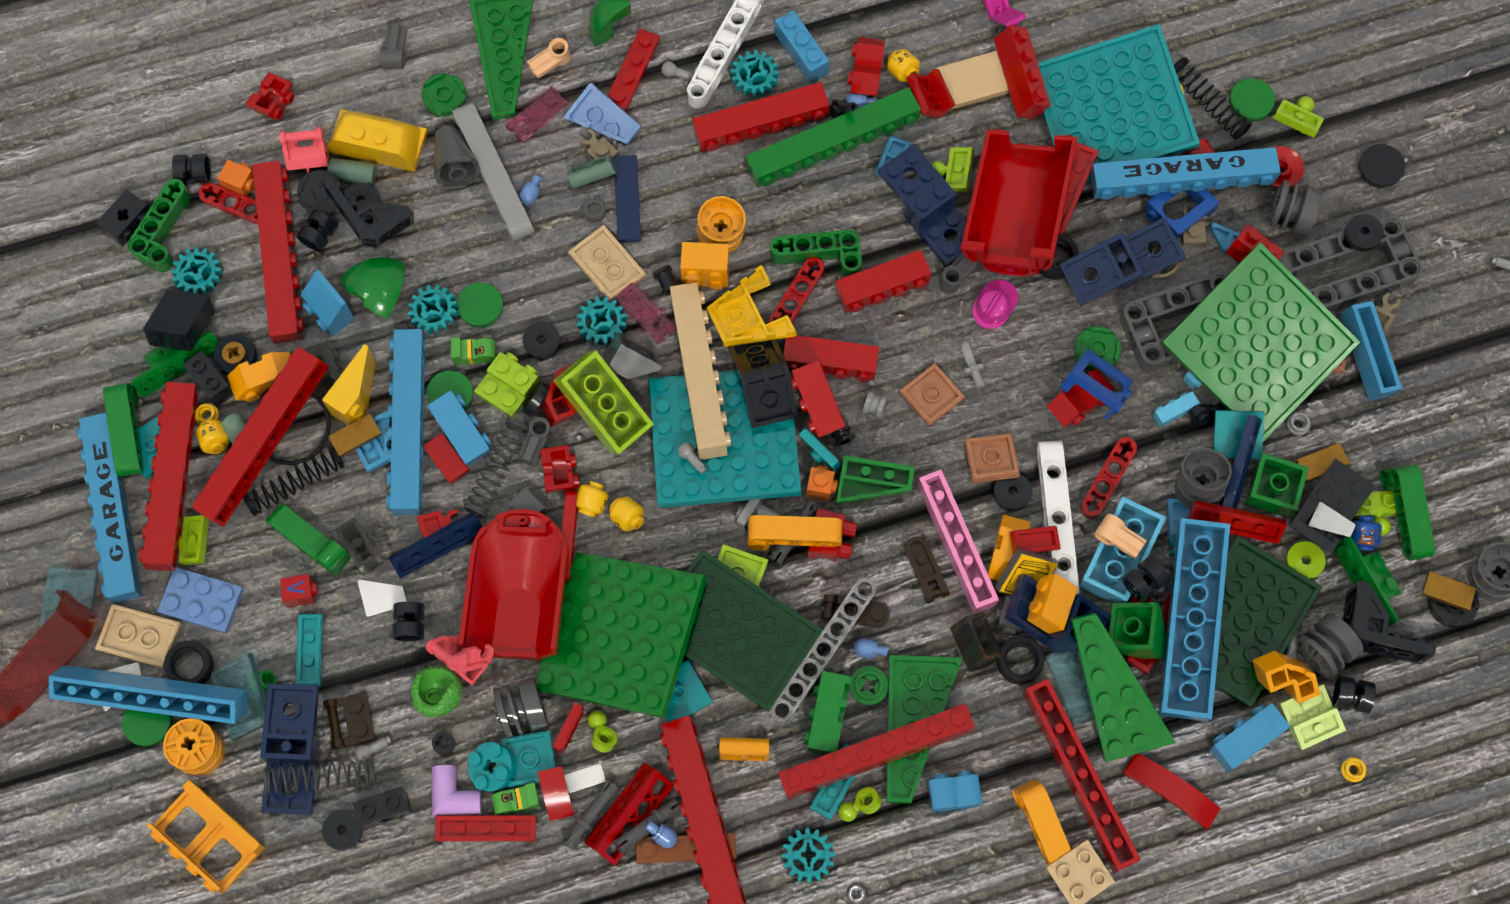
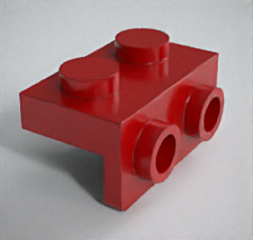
(931, 93)
(1247, 241)

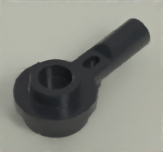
(840, 107)
(1202, 413)

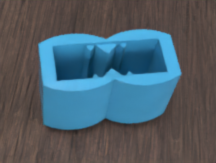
(954, 792)

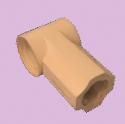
(548, 60)
(1113, 532)

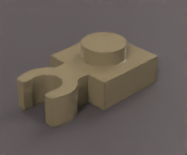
(596, 147)
(1195, 234)
(1385, 314)

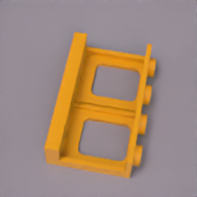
(218, 826)

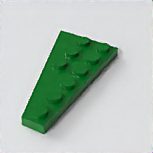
(502, 44)
(916, 691)
(1120, 707)

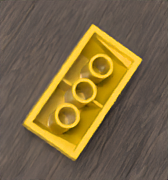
(377, 140)

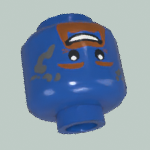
(1366, 533)

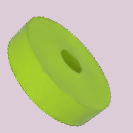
(1312, 553)

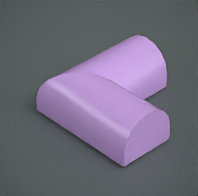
(446, 798)

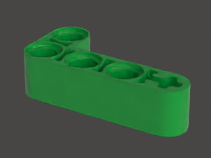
(172, 197)
(813, 241)
(123, 428)
(1411, 510)
(309, 540)

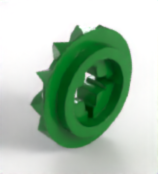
(870, 674)

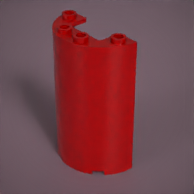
(1018, 204)

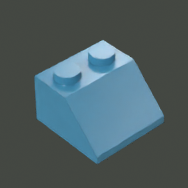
(326, 304)

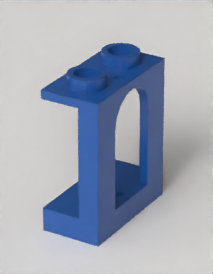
(1205, 203)
(1110, 398)

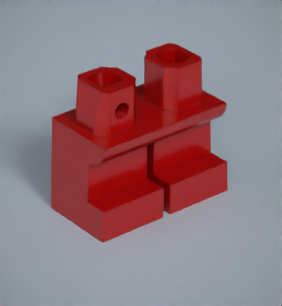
(832, 553)

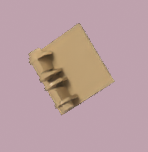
(1080, 874)

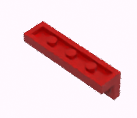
(626, 810)

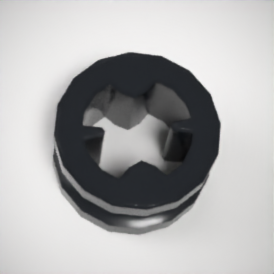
(842, 436)
(447, 736)

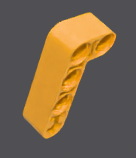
(793, 530)
(1042, 818)

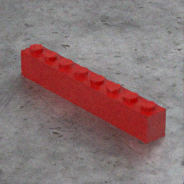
(277, 252)
(260, 437)
(170, 477)
(876, 751)
(1081, 776)
(702, 811)

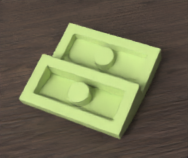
(1312, 719)

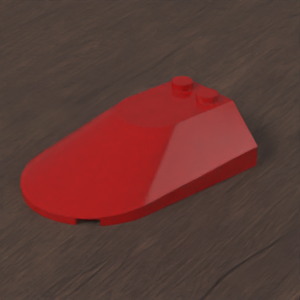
(515, 587)

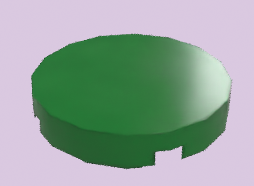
(443, 94)
(1253, 99)
(480, 305)
(1099, 341)
(452, 381)
(145, 727)

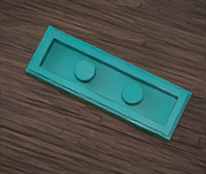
(309, 649)
(830, 797)

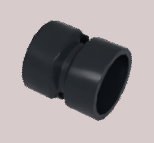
(194, 168)
(318, 229)
(1145, 579)
(408, 629)
(1352, 694)

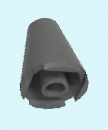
(453, 159)

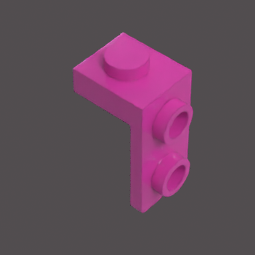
(1002, 12)

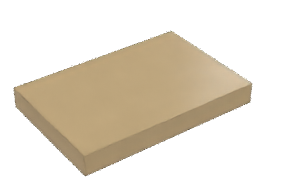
(975, 79)
(606, 263)
(137, 636)

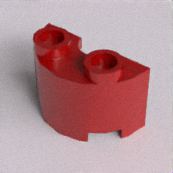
(272, 97)
(558, 469)

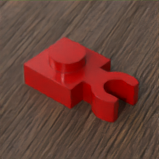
(434, 521)

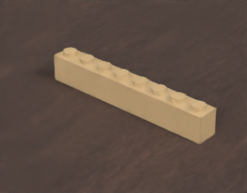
(698, 371)

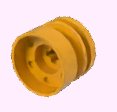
(723, 213)
(207, 750)

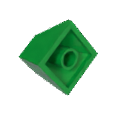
(1138, 629)

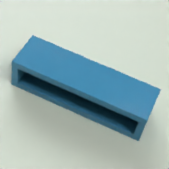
(1372, 352)

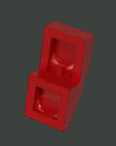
(555, 793)

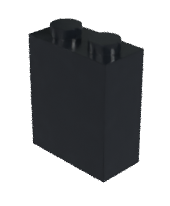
(179, 320)

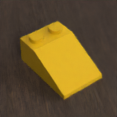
(351, 392)

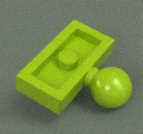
(1299, 116)
(958, 168)
(1379, 506)
(193, 540)

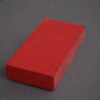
(445, 458)
(1036, 539)
(568, 728)

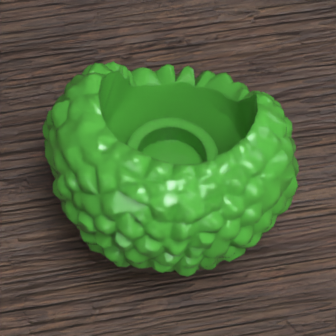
(436, 691)

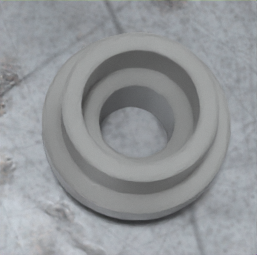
(1299, 417)

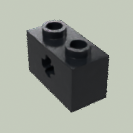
(113, 220)
(208, 379)
(382, 808)

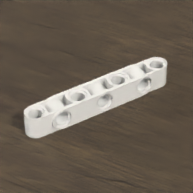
(724, 45)
(1057, 503)

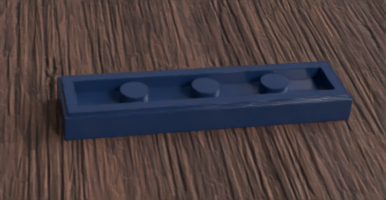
(627, 199)
(1242, 462)
(435, 545)

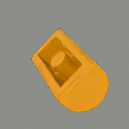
(744, 749)

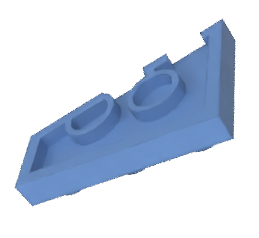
(600, 113)

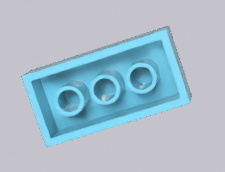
(1111, 564)

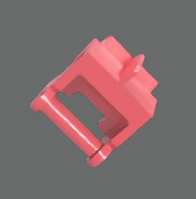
(304, 157)
(465, 662)

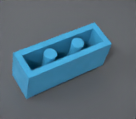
(801, 47)
(460, 428)
(1248, 736)

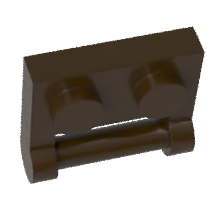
(357, 718)

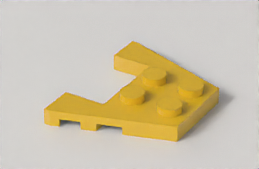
(739, 319)

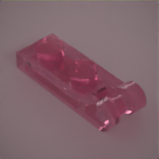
(537, 114)
(644, 312)

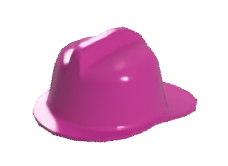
(995, 304)

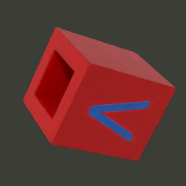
(299, 590)

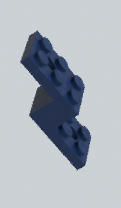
(927, 202)
(1122, 261)
(1059, 641)
(290, 742)

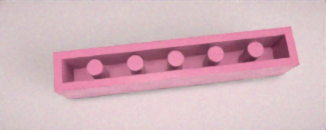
(957, 542)

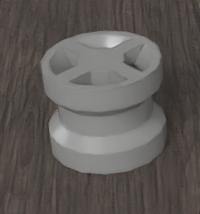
(874, 404)

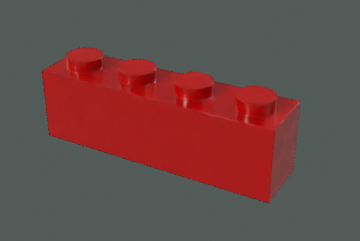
(1022, 72)
(883, 281)
(836, 357)

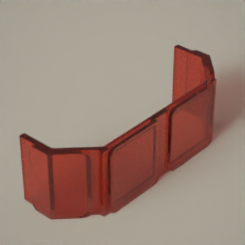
(45, 652)

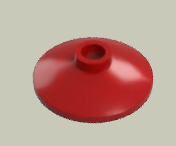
(1290, 164)

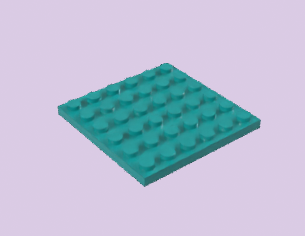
(1120, 98)
(758, 463)

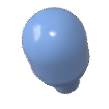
(860, 99)
(530, 191)
(869, 648)
(662, 834)

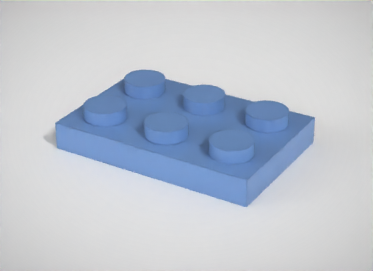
(200, 600)

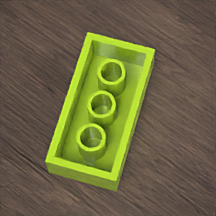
(603, 402)

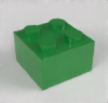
(1276, 485)

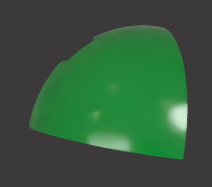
(603, 16)
(376, 283)

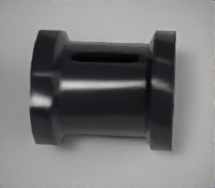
(666, 279)

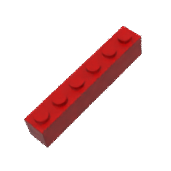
(761, 117)

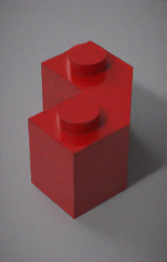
(867, 66)
(1077, 403)
(555, 404)

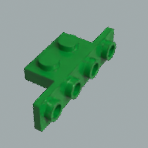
(167, 364)
(1370, 569)

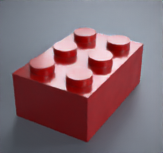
(817, 399)

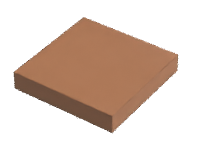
(931, 394)
(991, 458)

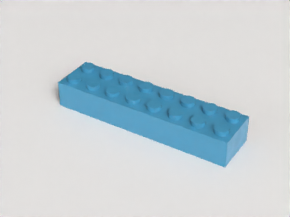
(1194, 620)

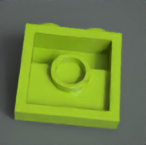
(507, 384)
(744, 563)

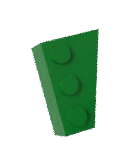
(872, 479)
(828, 713)

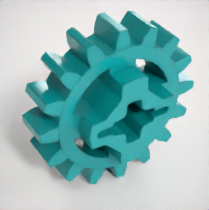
(761, 80)
(207, 269)
(433, 299)
(599, 312)
(820, 855)

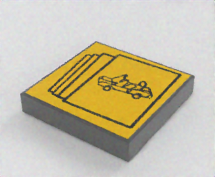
(1026, 563)

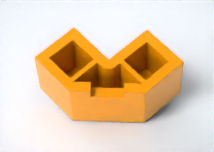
(252, 380)
(1003, 548)
(1281, 671)

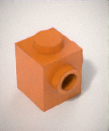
(237, 177)
(821, 483)

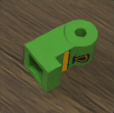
(472, 351)
(516, 800)

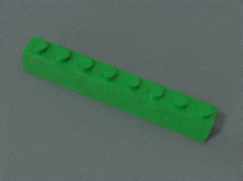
(833, 137)

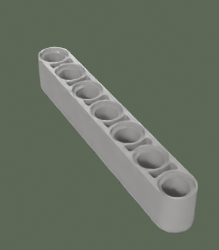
(493, 171)
(832, 641)

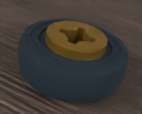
(224, 356)

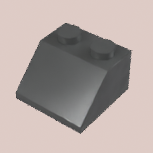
(629, 358)

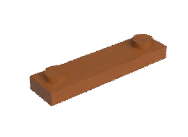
(650, 852)

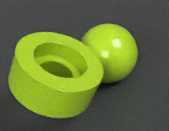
(597, 721)
(848, 811)

